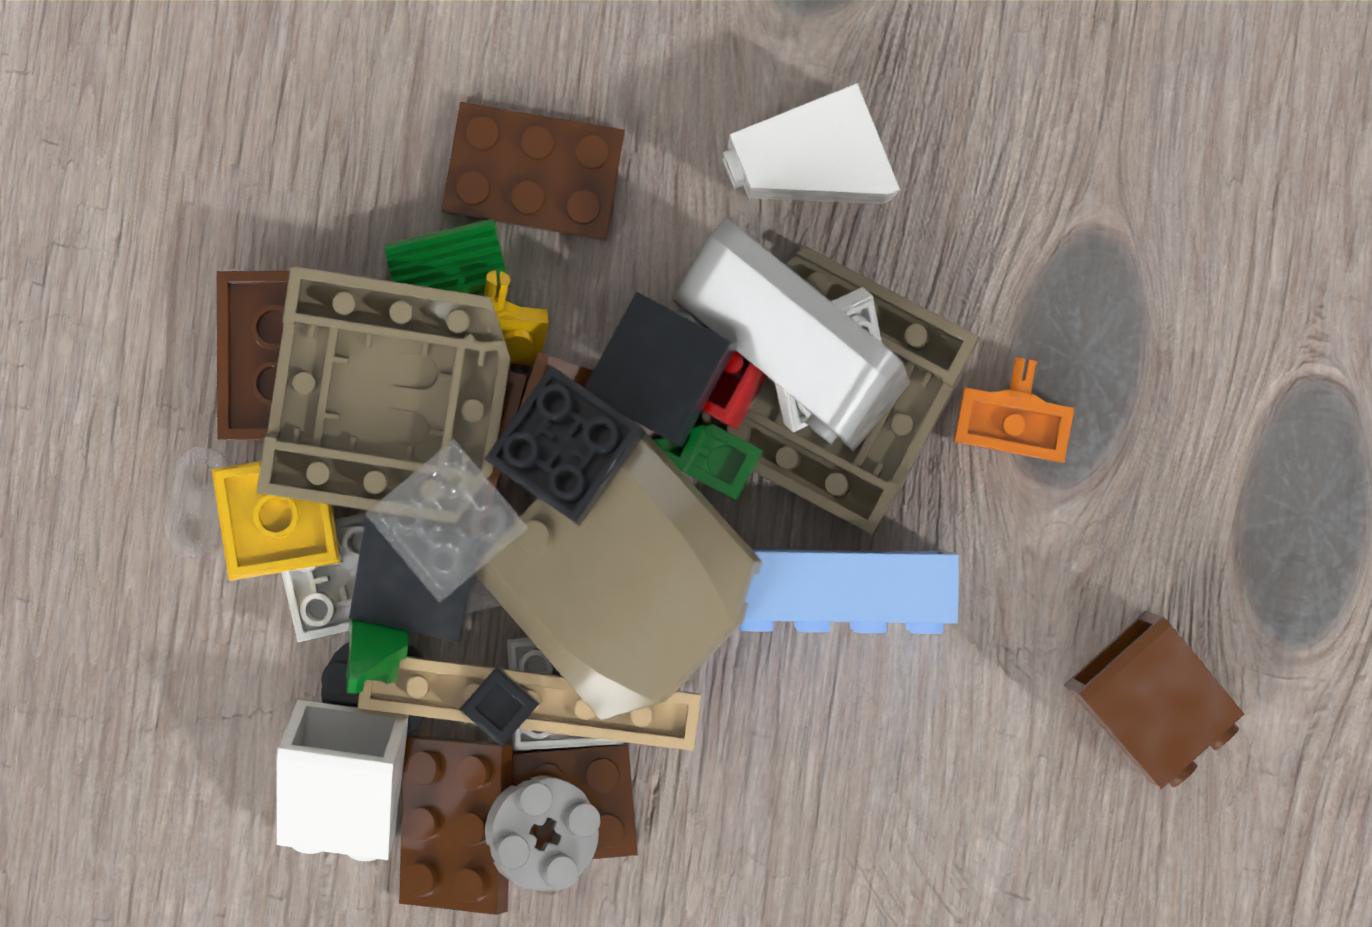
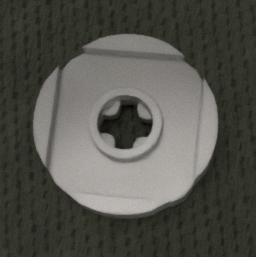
(556, 862)

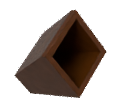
(1156, 700)

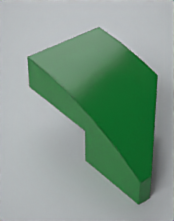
(714, 458)
(374, 654)

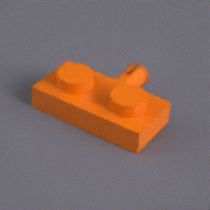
(1014, 419)

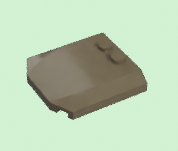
(378, 386)
(867, 481)
(632, 591)

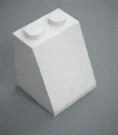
(814, 154)
(340, 780)

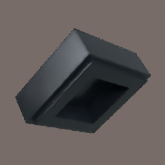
(499, 706)

